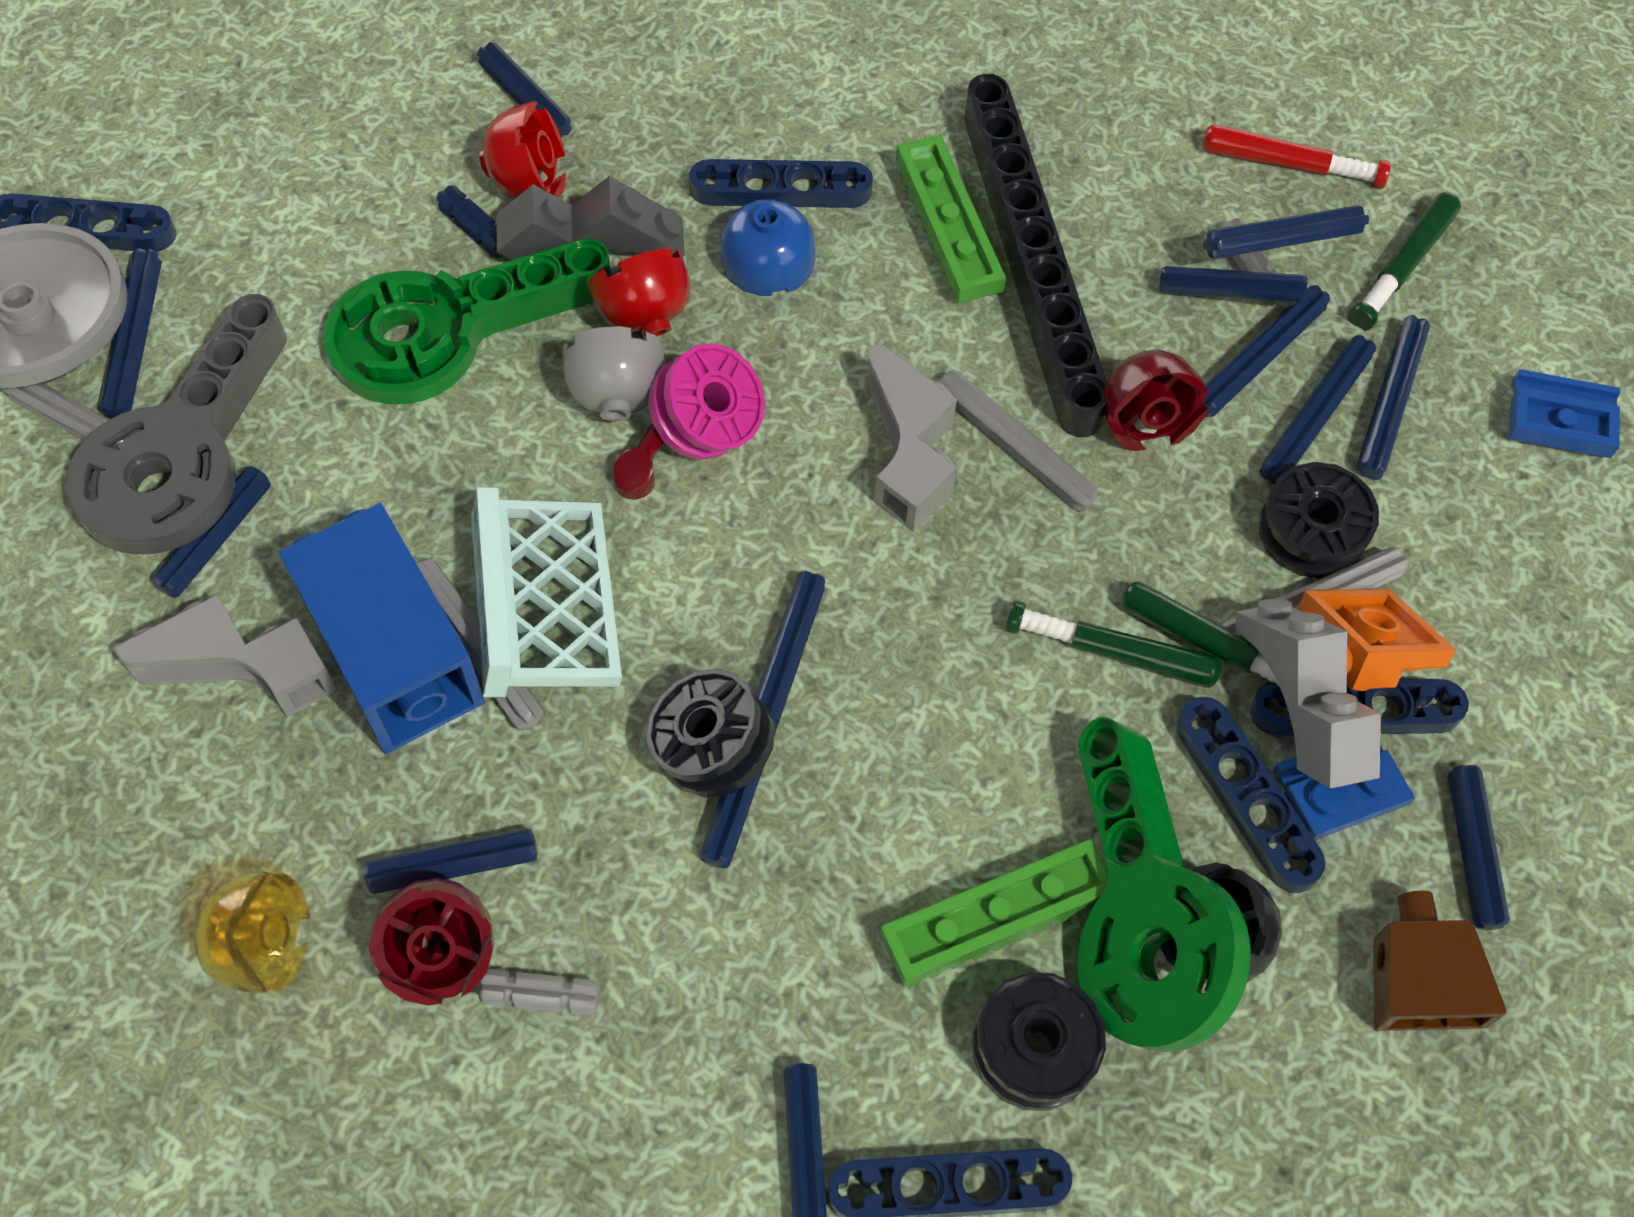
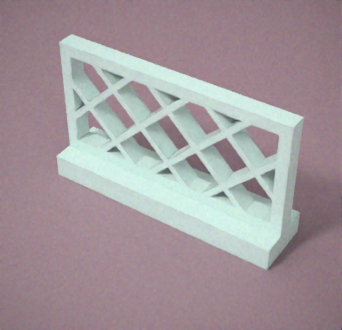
(498, 602)

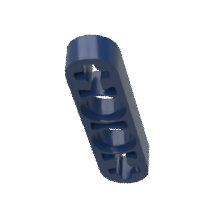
(781, 176)
(86, 213)
(1425, 721)
(1256, 790)
(948, 1174)

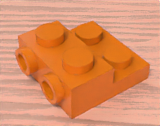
(1381, 635)

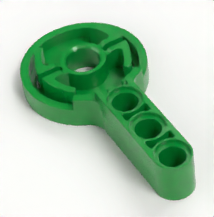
(453, 327)
(1143, 911)

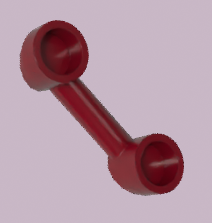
(634, 467)

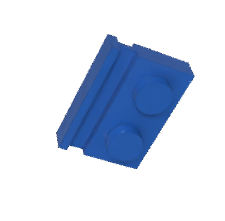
(1565, 413)
(1338, 808)

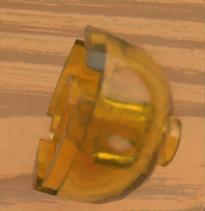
(250, 932)

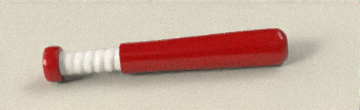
(1283, 153)

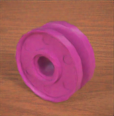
(680, 408)

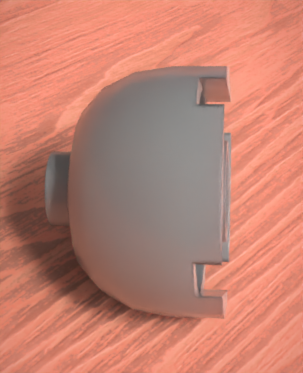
(612, 370)

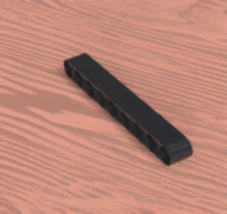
(1036, 257)

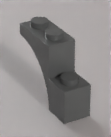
(607, 213)

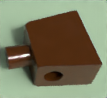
(1432, 972)

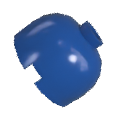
(767, 248)

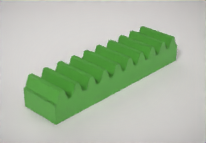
(949, 219)
(995, 913)

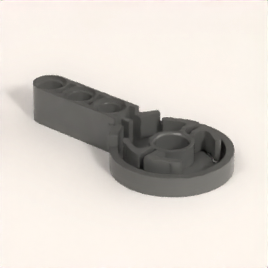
(170, 439)

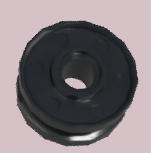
(1321, 493)
(710, 733)
(1061, 1013)

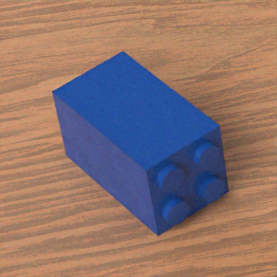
(383, 627)

